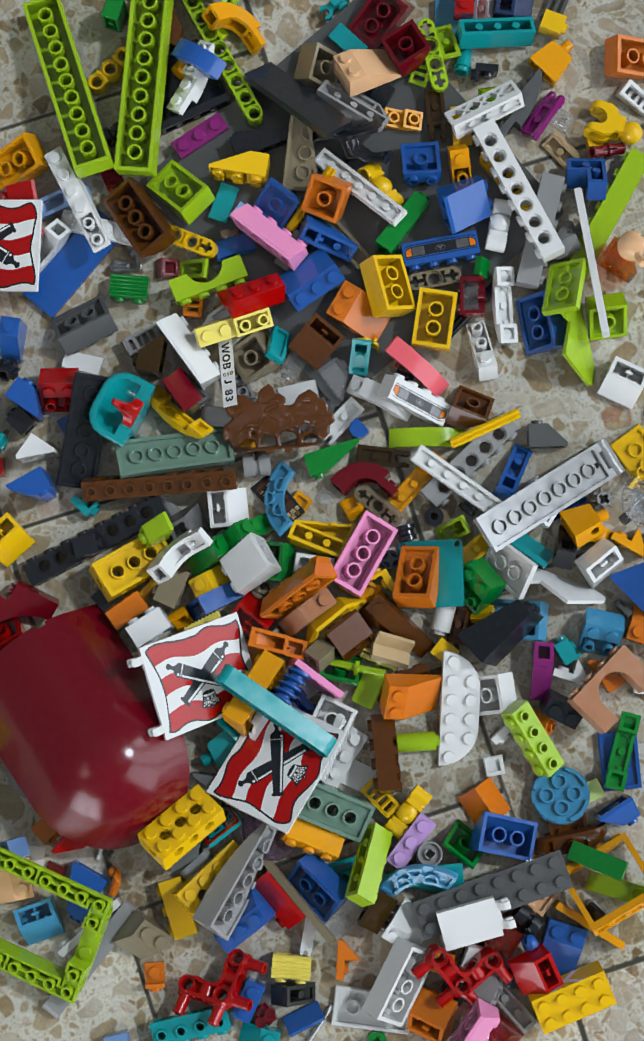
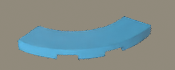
(275, 496)
(417, 873)

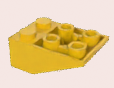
(246, 167)

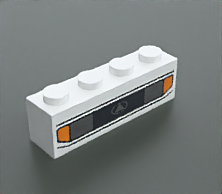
(413, 399)

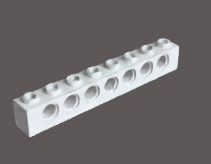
(490, 131)

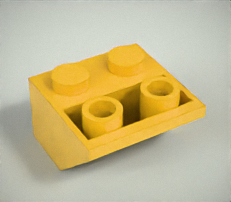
(13, 540)

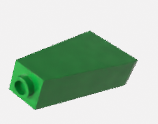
(393, 237)

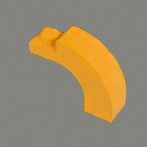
(238, 20)

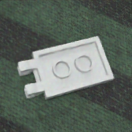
(474, 922)

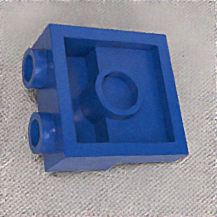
(420, 163)

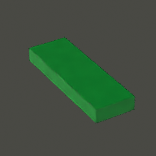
(597, 860)

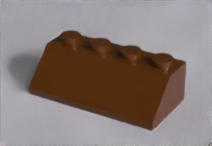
(139, 218)

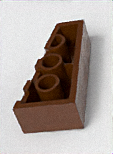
(385, 754)

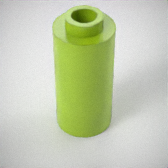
(417, 741)

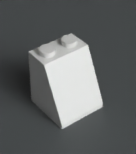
(249, 564)

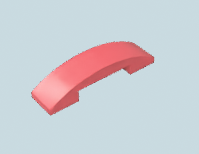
(417, 366)

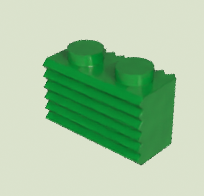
(114, 14)
(130, 288)

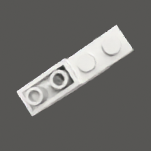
(191, 86)

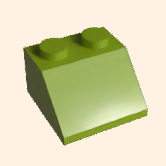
(616, 313)

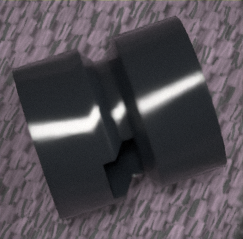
(522, 914)

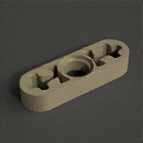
(448, 281)
(378, 497)

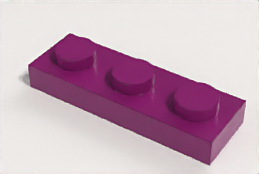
(199, 136)

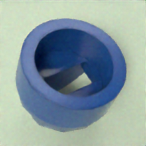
(529, 942)

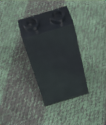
(501, 631)

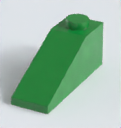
(325, 459)

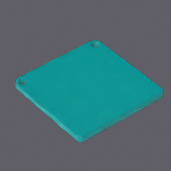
(450, 571)

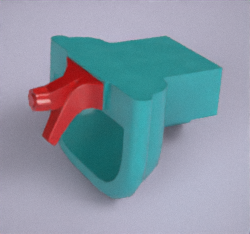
(121, 407)

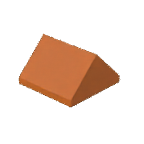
(482, 798)

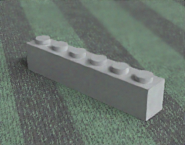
(548, 193)

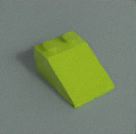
(181, 191)

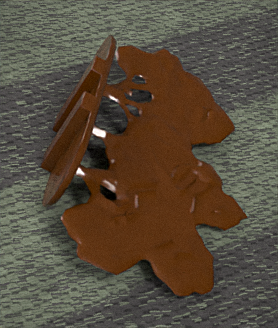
(272, 417)

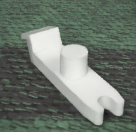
(307, 937)

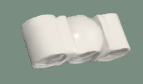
(498, 226)

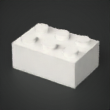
(149, 627)

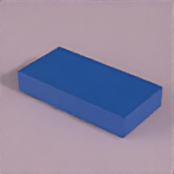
(303, 1018)

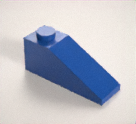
(326, 238)
(512, 472)

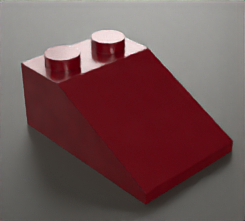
(378, 19)

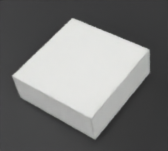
(493, 765)

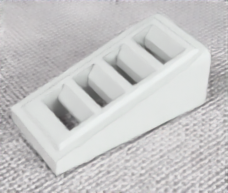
(626, 98)

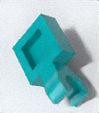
(333, 6)

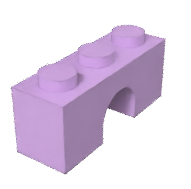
(410, 841)

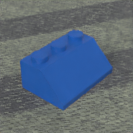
(311, 279)
(539, 331)
(35, 485)
(504, 836)
(318, 886)
(254, 917)

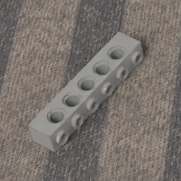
(440, 499)

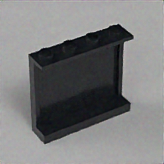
(212, 99)

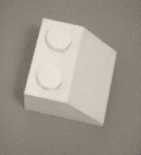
(496, 693)

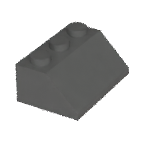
(83, 325)

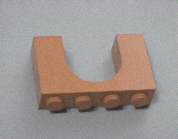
(587, 699)

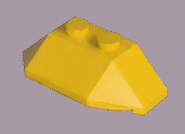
(333, 615)

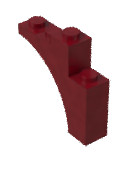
(26, 601)

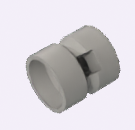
(256, 464)
(429, 853)

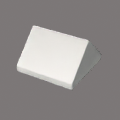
(35, 449)

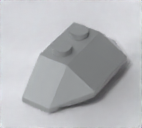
(357, 108)

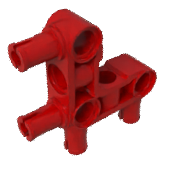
(472, 973)
(229, 984)

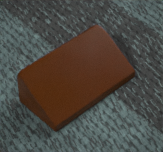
(460, 622)

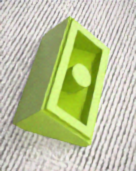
(368, 690)

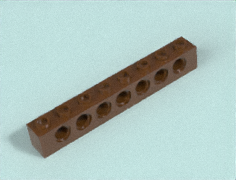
(160, 484)

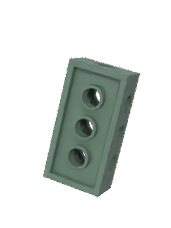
(335, 820)

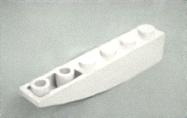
(78, 199)

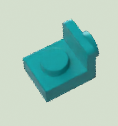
(82, 506)

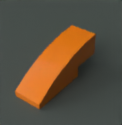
(277, 643)

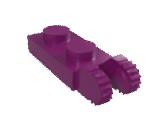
(542, 115)

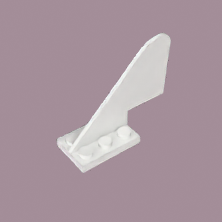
(520, 572)

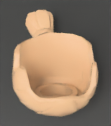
(631, 247)

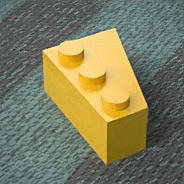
(320, 537)

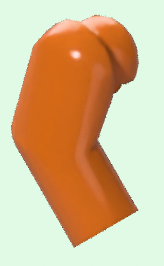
(116, 881)

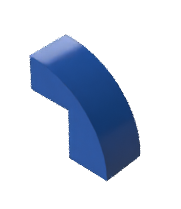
(199, 57)

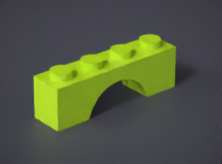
(186, 289)

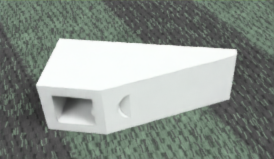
(482, 351)

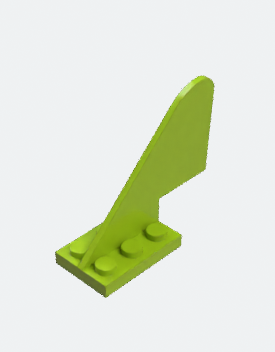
(564, 297)

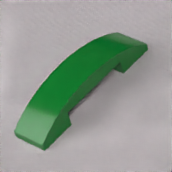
(621, 751)

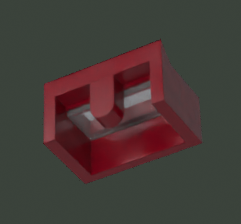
(472, 296)

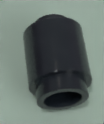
(427, 517)

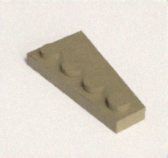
(299, 156)

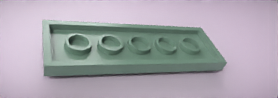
(172, 453)

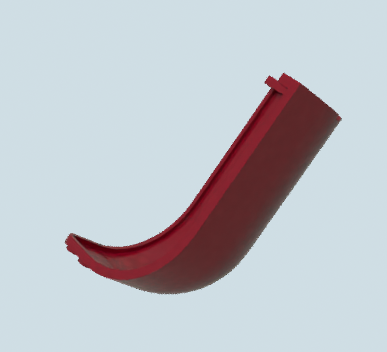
(80, 732)

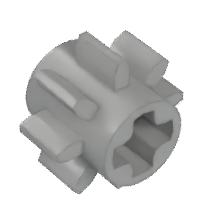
(597, 500)

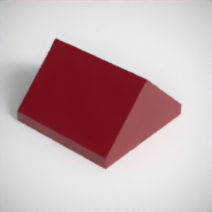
(182, 389)

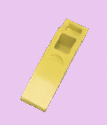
(228, 327)

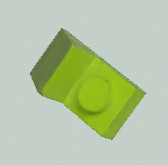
(447, 42)

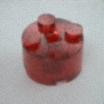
(507, 943)

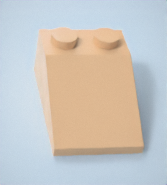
(364, 69)
(15, 888)

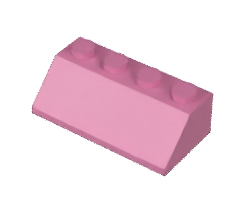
(269, 235)
(363, 553)
(477, 1023)

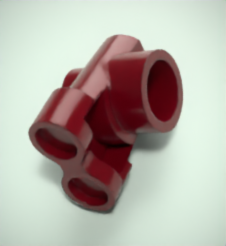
(265, 1015)

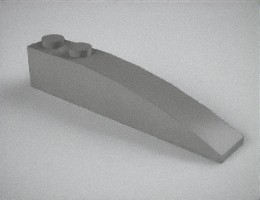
(228, 892)

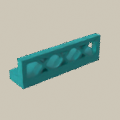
(533, 550)

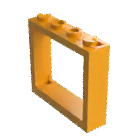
(625, 910)

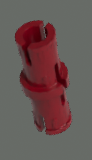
(615, 149)

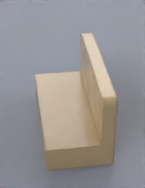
(391, 649)

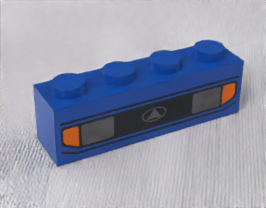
(440, 250)

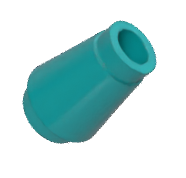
(462, 65)

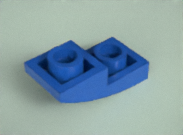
(234, 246)

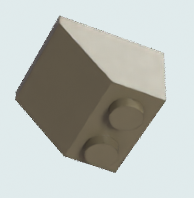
(315, 65)
(250, 358)
(172, 590)
(142, 936)

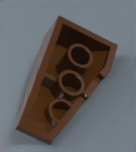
(384, 615)

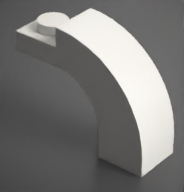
(52, 241)
(367, 390)
(176, 553)

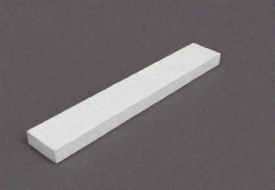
(362, 188)
(454, 479)

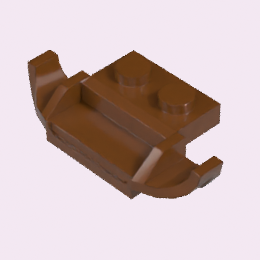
(562, 836)

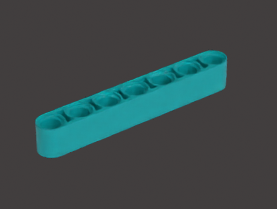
(275, 710)

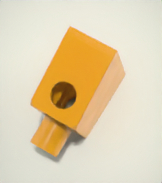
(552, 60)
(583, 523)

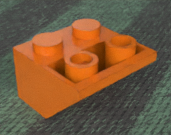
(429, 1019)

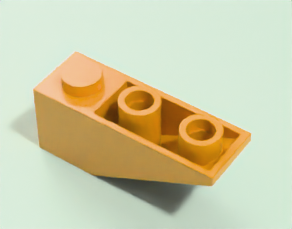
(459, 162)

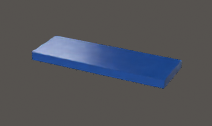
(67, 273)

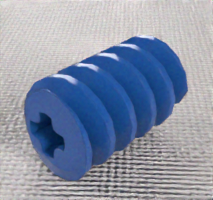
(291, 684)

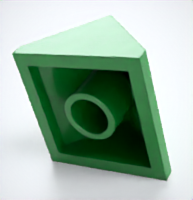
(342, 675)
(458, 843)

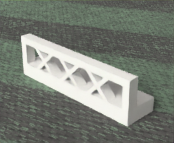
(503, 105)

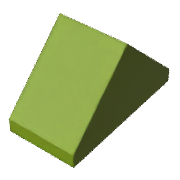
(196, 269)
(454, 529)

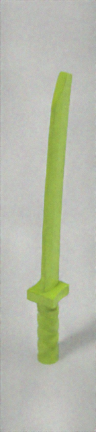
(356, 667)

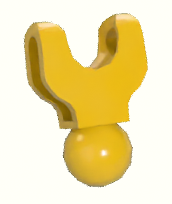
(611, 125)

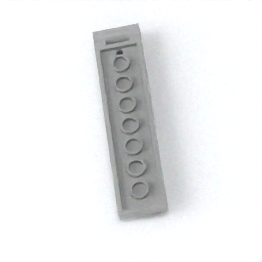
(548, 495)

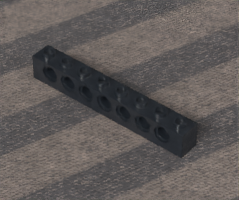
(38, 576)

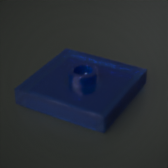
(303, 702)

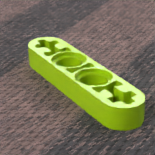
(434, 55)

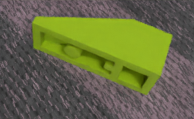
(611, 887)

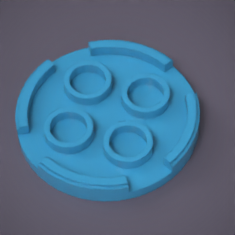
(561, 797)

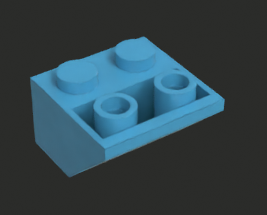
(600, 631)
(39, 920)

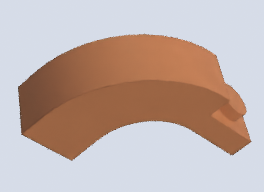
(307, 612)

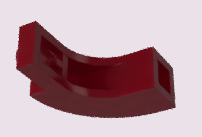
(364, 472)

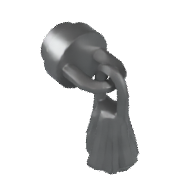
(121, 266)

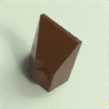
(469, 409)

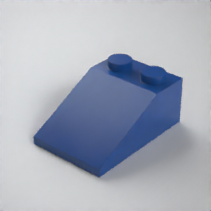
(564, 943)

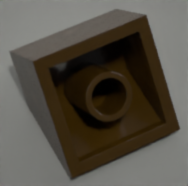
(151, 358)
(375, 916)

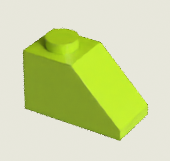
(156, 530)

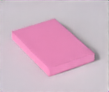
(316, 679)

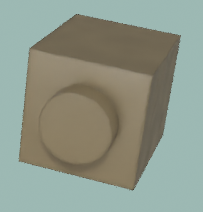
(320, 654)

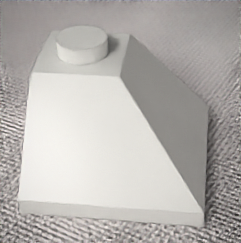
(404, 925)

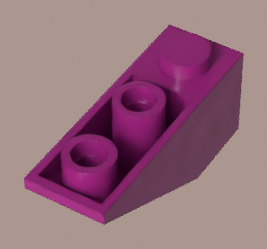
(541, 669)

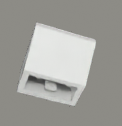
(622, 382)
(227, 507)
(599, 562)

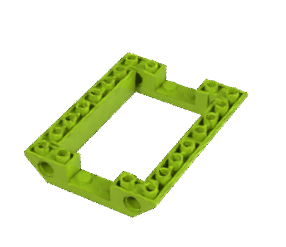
(36, 970)

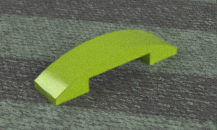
(423, 435)

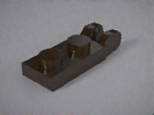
(435, 112)
(381, 456)

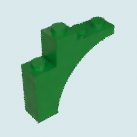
(222, 544)

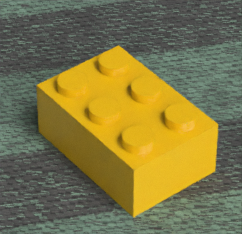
(387, 286)
(434, 320)

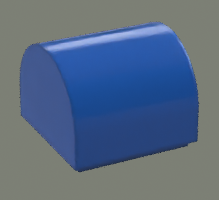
(357, 429)

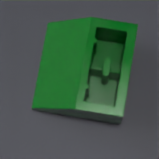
(481, 585)

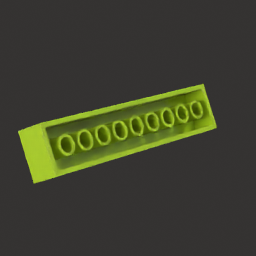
(68, 87)
(143, 87)

